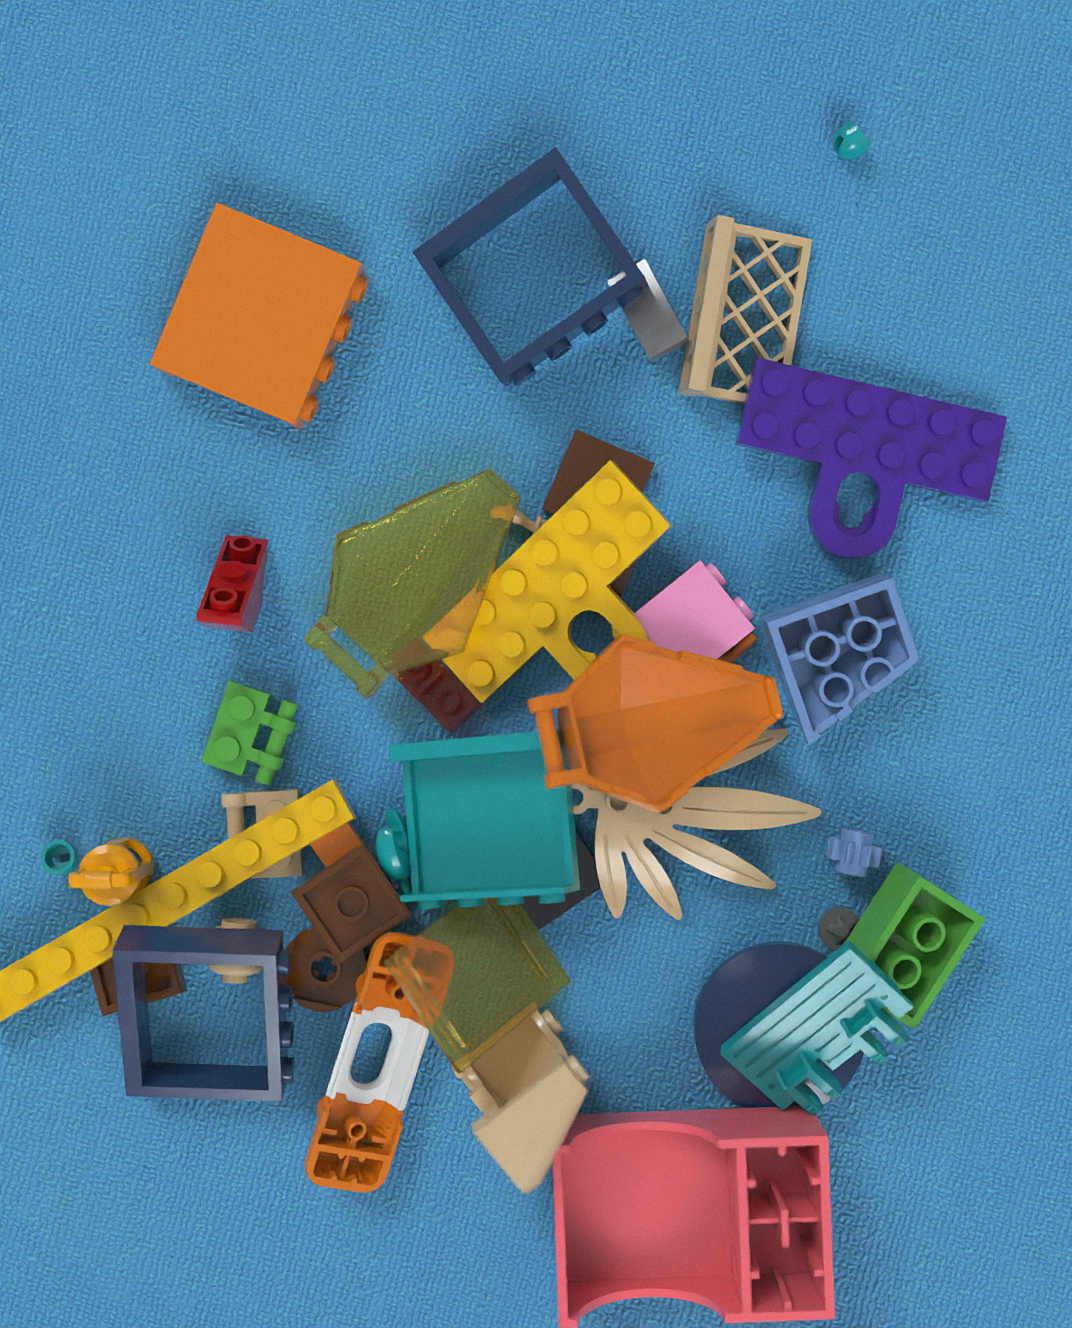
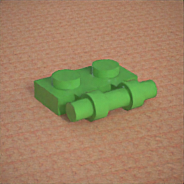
(238, 727)

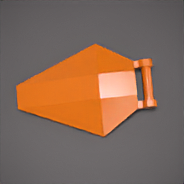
(651, 721)

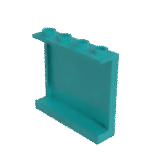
(486, 822)

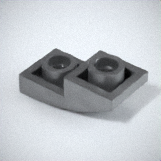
(653, 318)

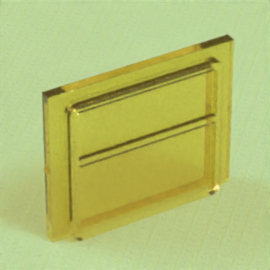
(476, 977)

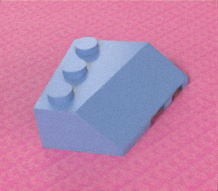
(839, 650)

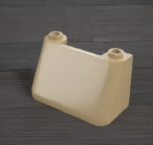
(526, 1097)

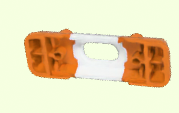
(363, 1121)

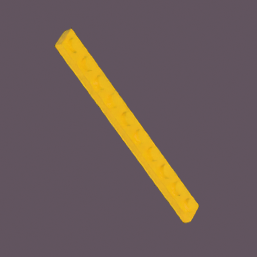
(175, 895)

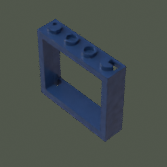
(490, 214)
(211, 947)

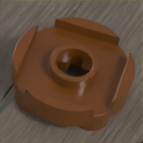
(317, 992)

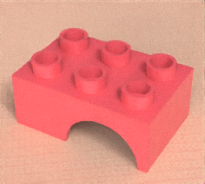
(696, 1211)

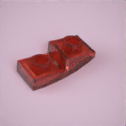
(440, 693)

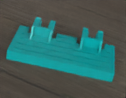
(822, 1019)

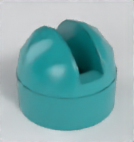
(850, 142)
(56, 849)

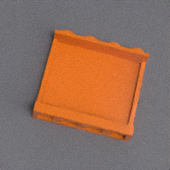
(260, 316)

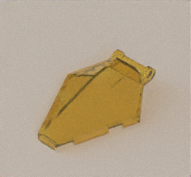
(415, 578)

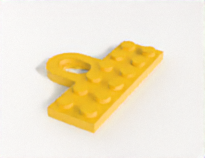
(556, 578)

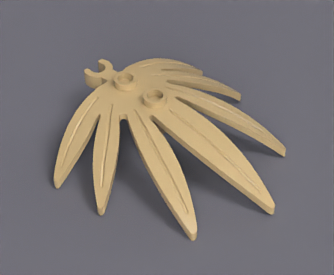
(626, 826)

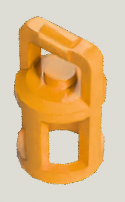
(112, 872)

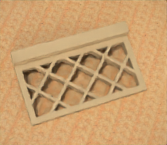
(712, 297)

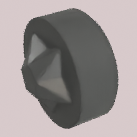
(836, 926)

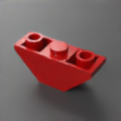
(235, 585)

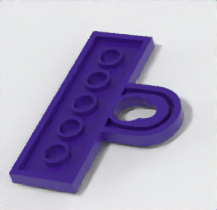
(871, 433)

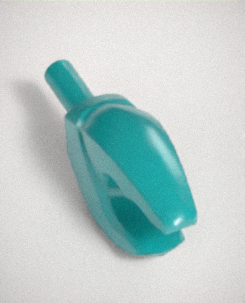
(394, 849)

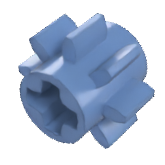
(854, 852)

